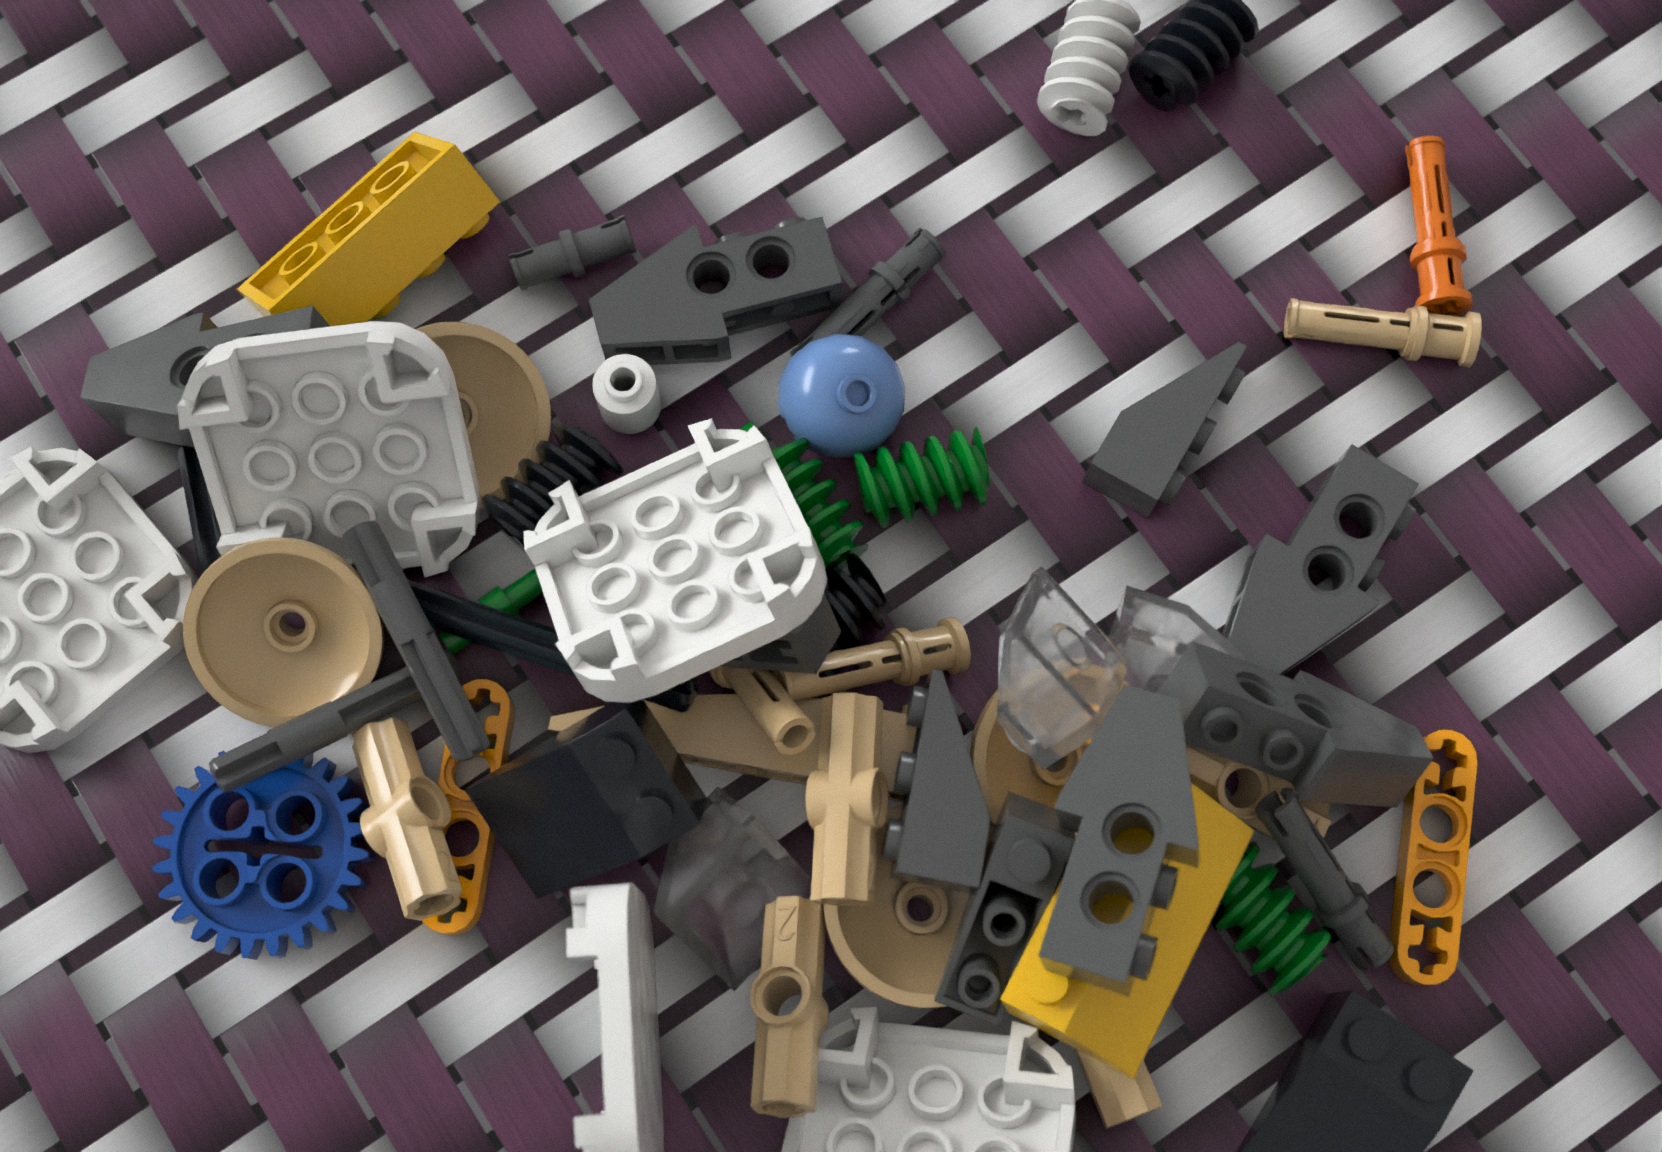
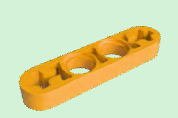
(462, 807)
(1445, 859)

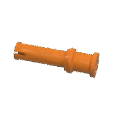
(1438, 252)

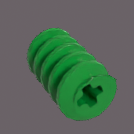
(923, 477)
(823, 519)
(1269, 925)

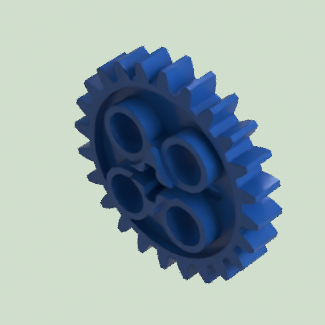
(256, 907)

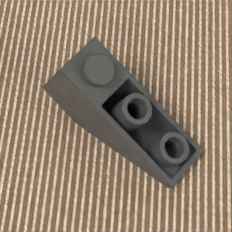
(1152, 435)
(943, 807)
(1003, 913)

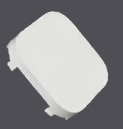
(334, 433)
(676, 565)
(84, 597)
(616, 932)
(935, 1091)

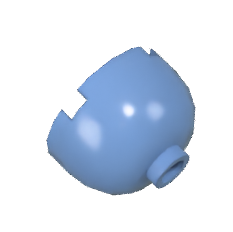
(841, 395)

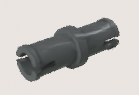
(572, 252)

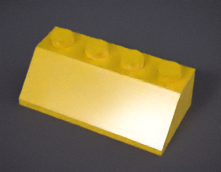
(377, 236)
(1122, 1027)

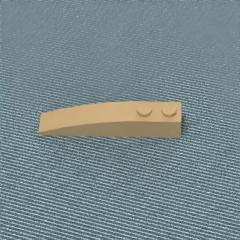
(727, 737)

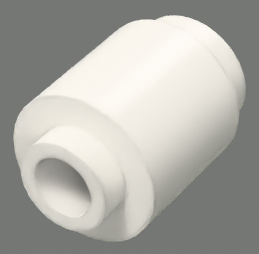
(627, 393)

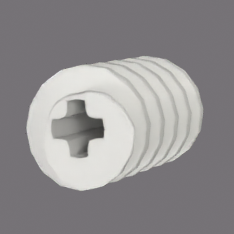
(1088, 65)

